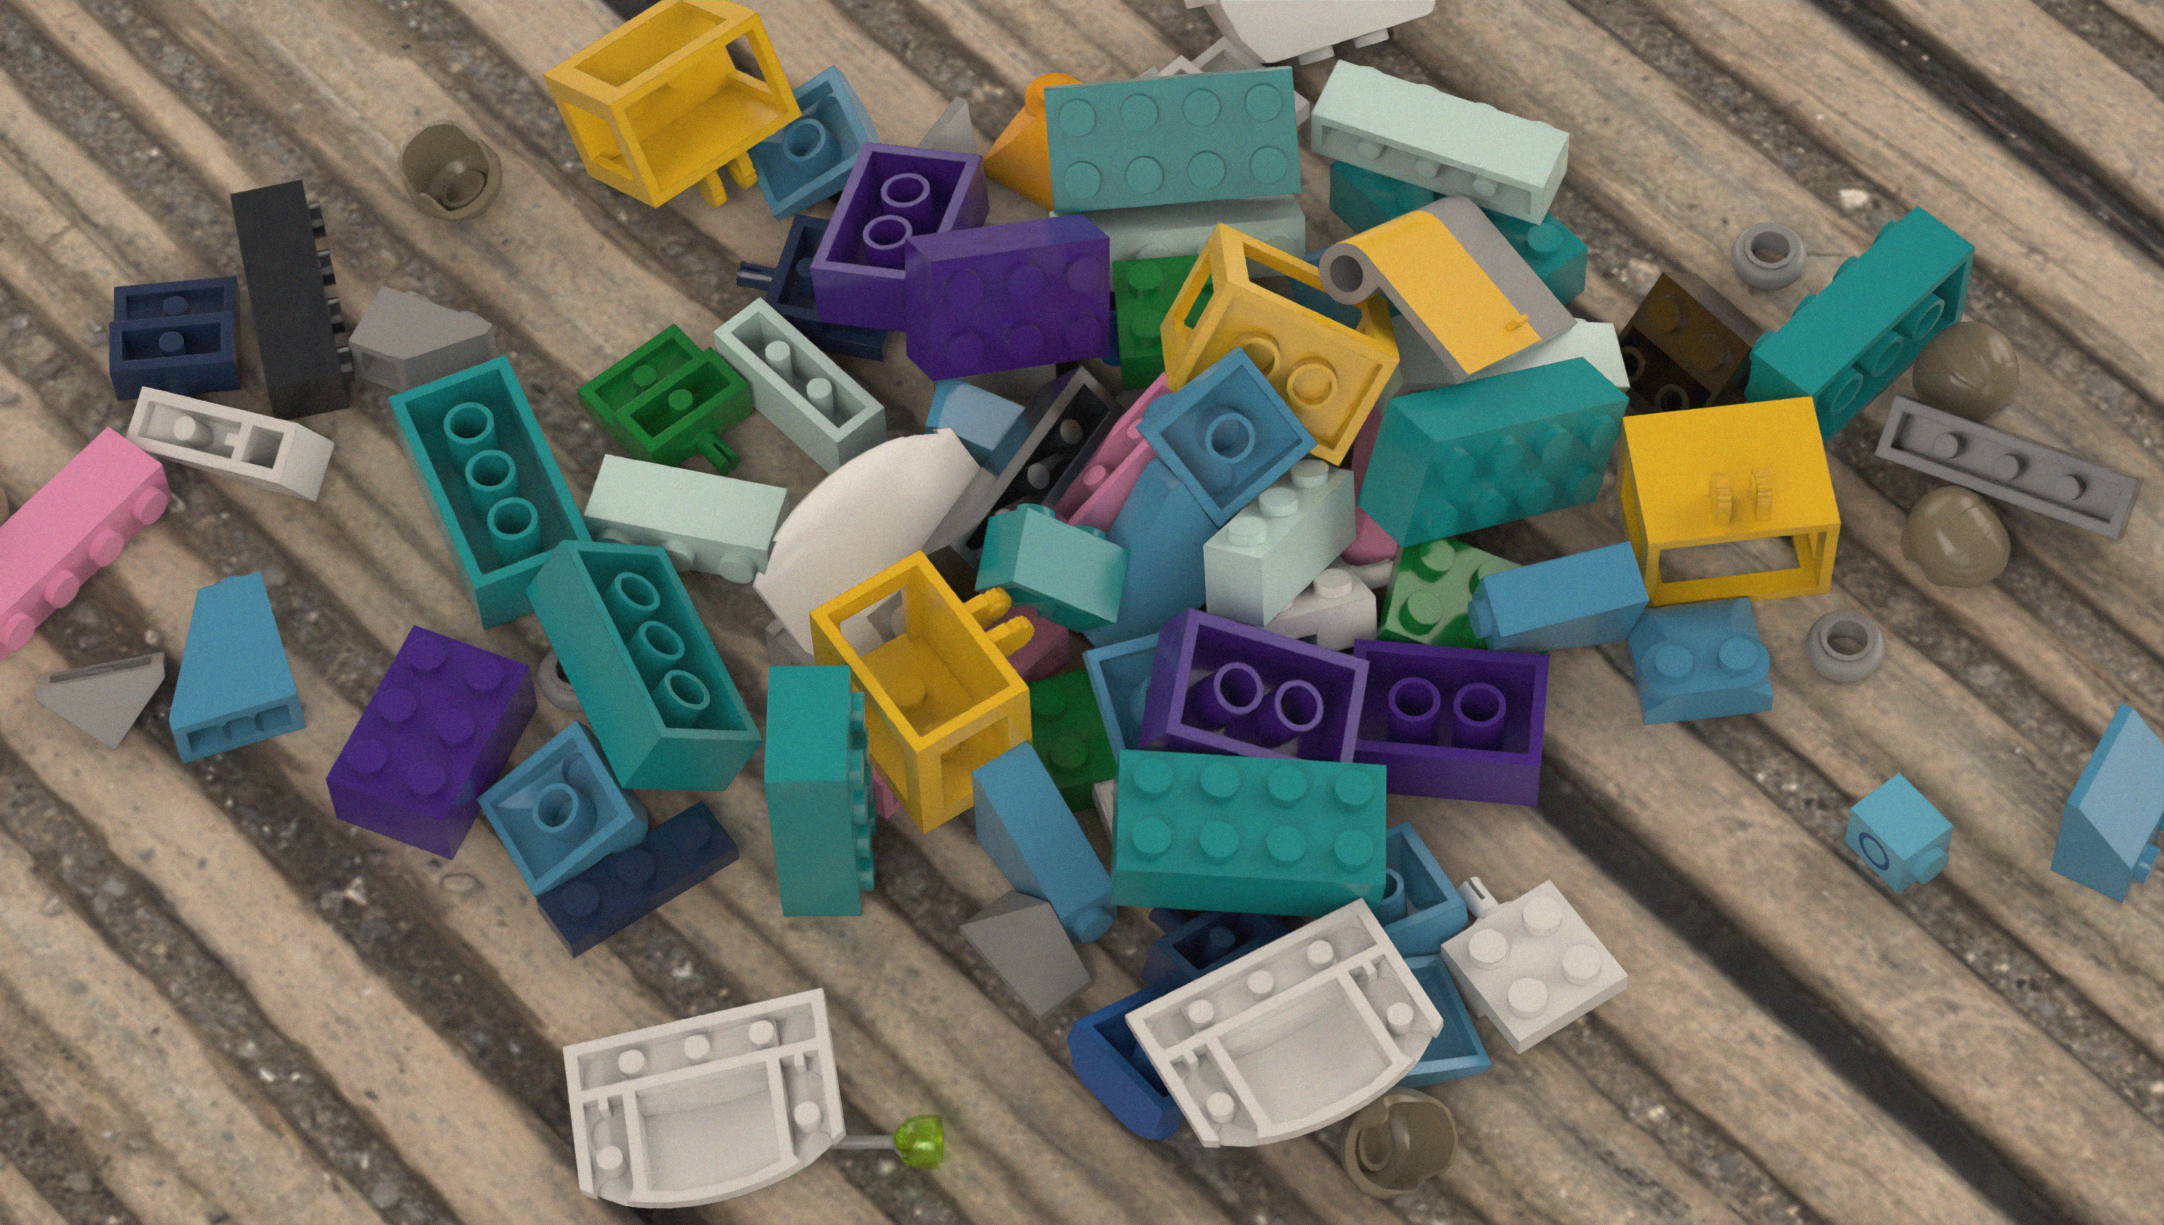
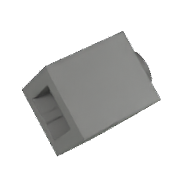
(414, 341)

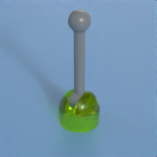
(916, 1142)

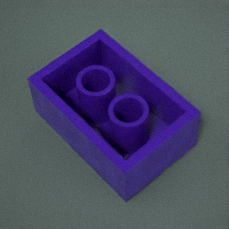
(887, 198)
(1007, 296)
(1250, 693)
(1453, 720)
(432, 742)

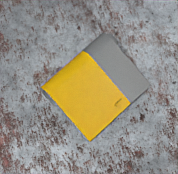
(1451, 282)

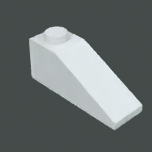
(231, 443)

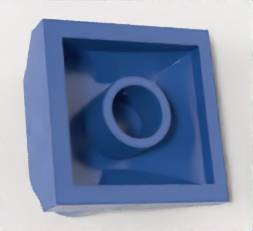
(1120, 1072)

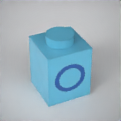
(1899, 834)

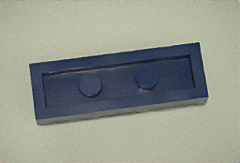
(637, 880)

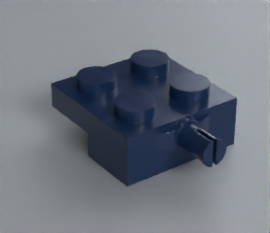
(794, 298)
(176, 337)
(1203, 944)

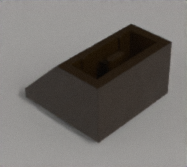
(1686, 347)

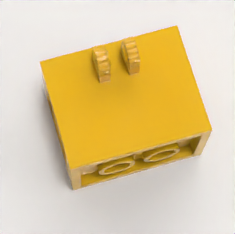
(666, 105)
(1312, 362)
(1726, 480)
(939, 691)

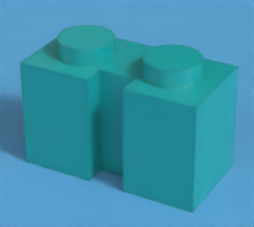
(1054, 567)

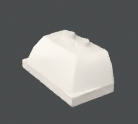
(1307, 28)

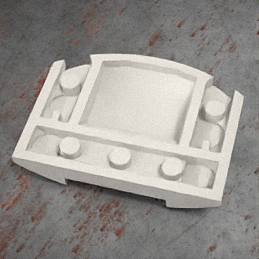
(859, 525)
(1290, 1032)
(705, 1104)

